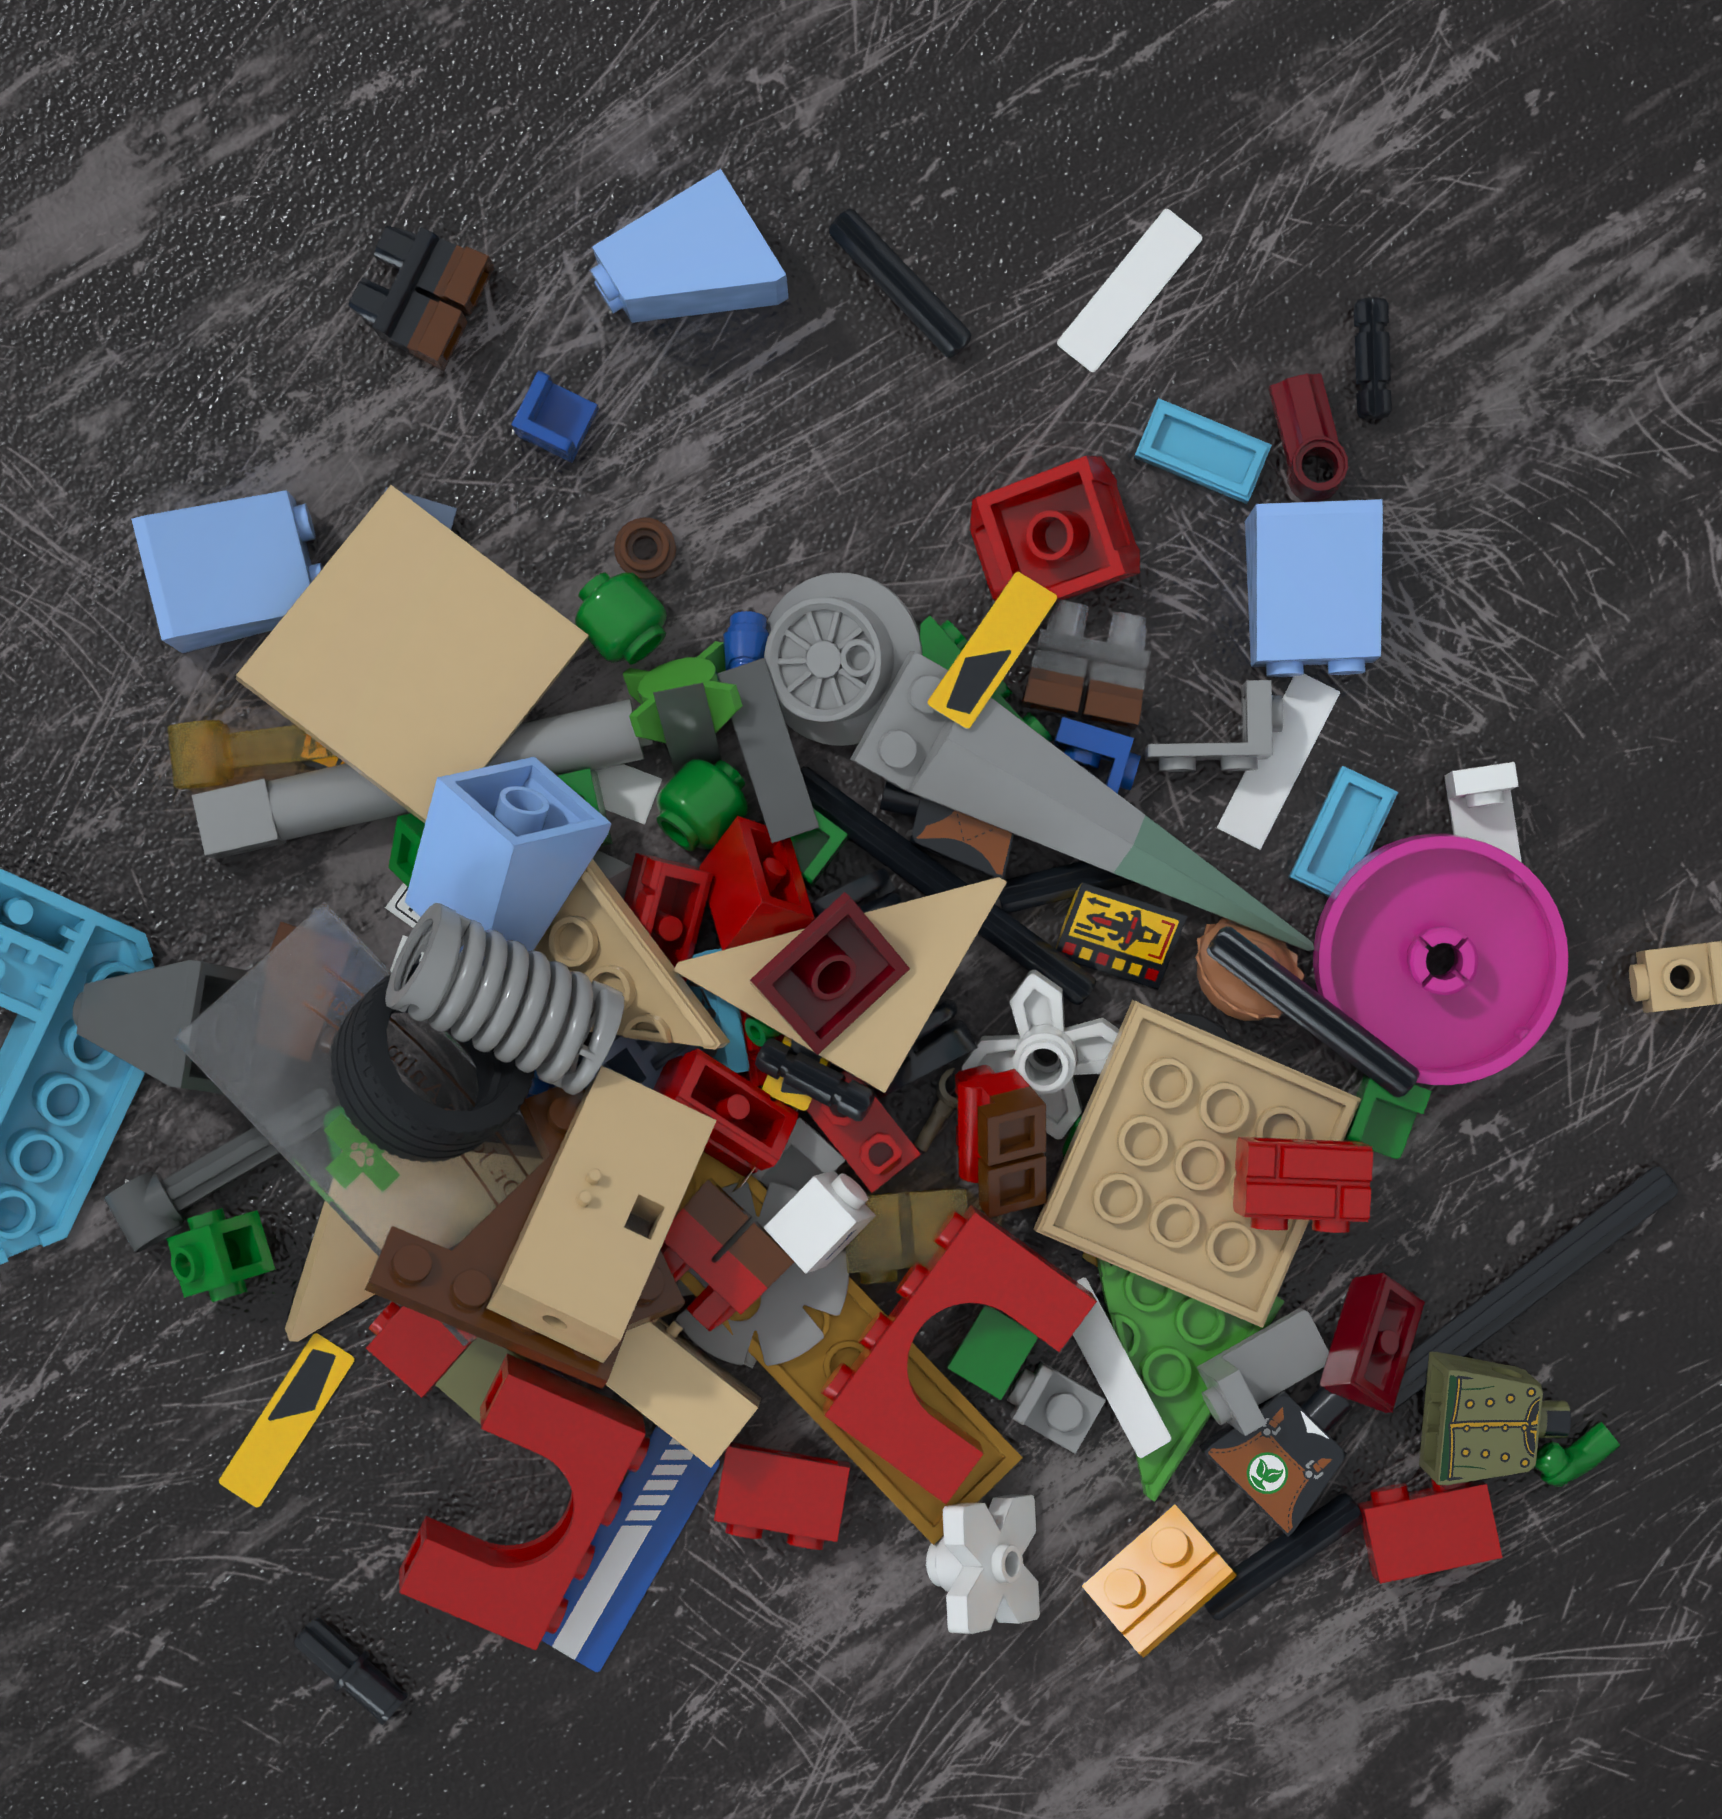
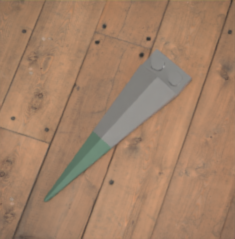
(1036, 791)

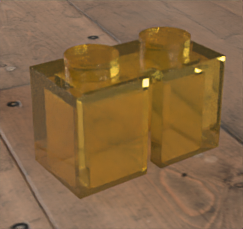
(901, 1231)

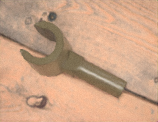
(941, 1111)

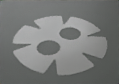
(780, 1321)

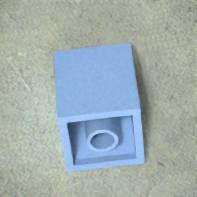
(689, 258)
(225, 567)
(1314, 585)
(505, 847)

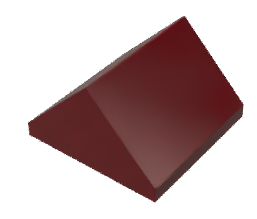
(830, 973)

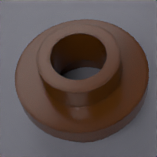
(645, 529)

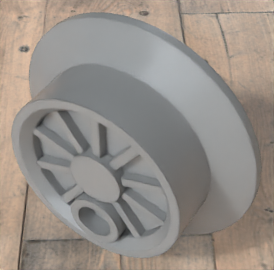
(837, 654)

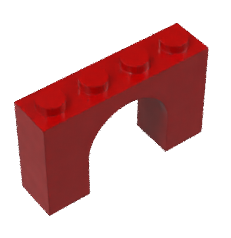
(972, 1265)
(523, 1585)

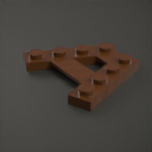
(460, 1282)

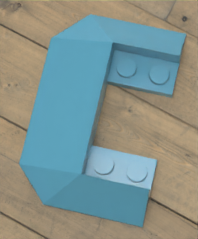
(56, 1088)

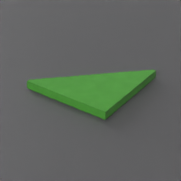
(1166, 1342)

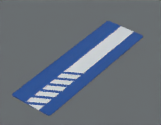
(631, 1550)

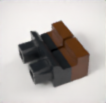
(427, 268)

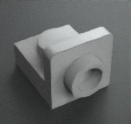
(1054, 1405)

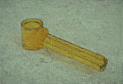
(209, 753)

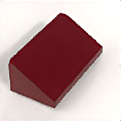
(1372, 1342)

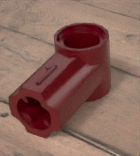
(1307, 432)

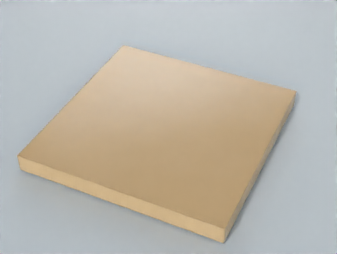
(411, 654)
(1158, 1155)

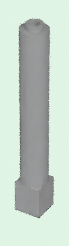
(337, 796)

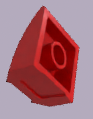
(1057, 530)

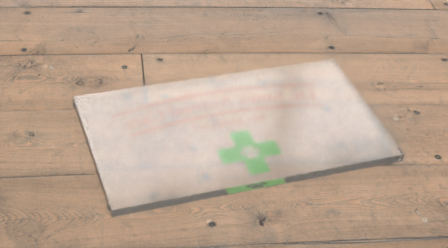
(272, 1055)

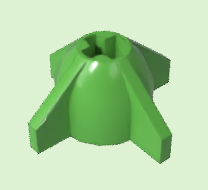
(721, 697)

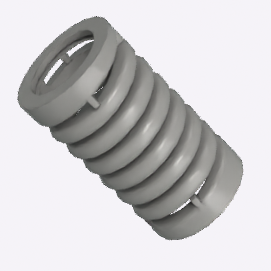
(499, 1004)

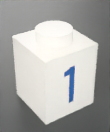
(821, 1220)

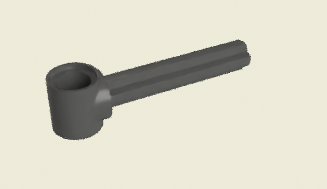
(152, 1207)

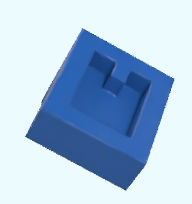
(1091, 744)

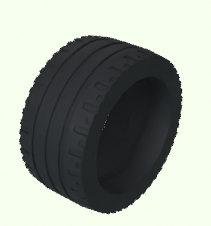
(395, 1115)

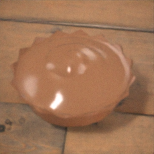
(1227, 990)

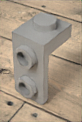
(1260, 717)
(1261, 1369)

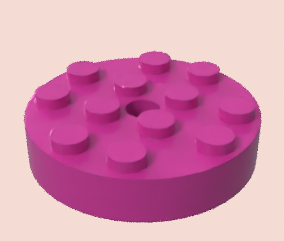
(1504, 942)

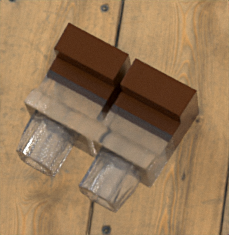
(1116, 668)

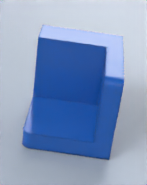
(554, 417)

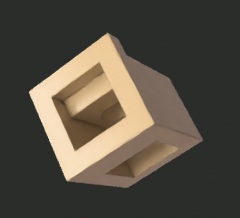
(1652, 982)

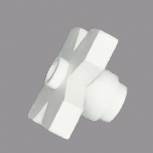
(1040, 1025)
(983, 1563)

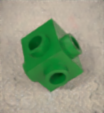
(219, 1254)

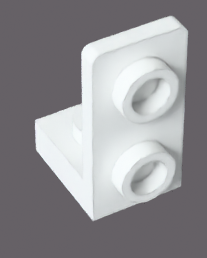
(1483, 805)

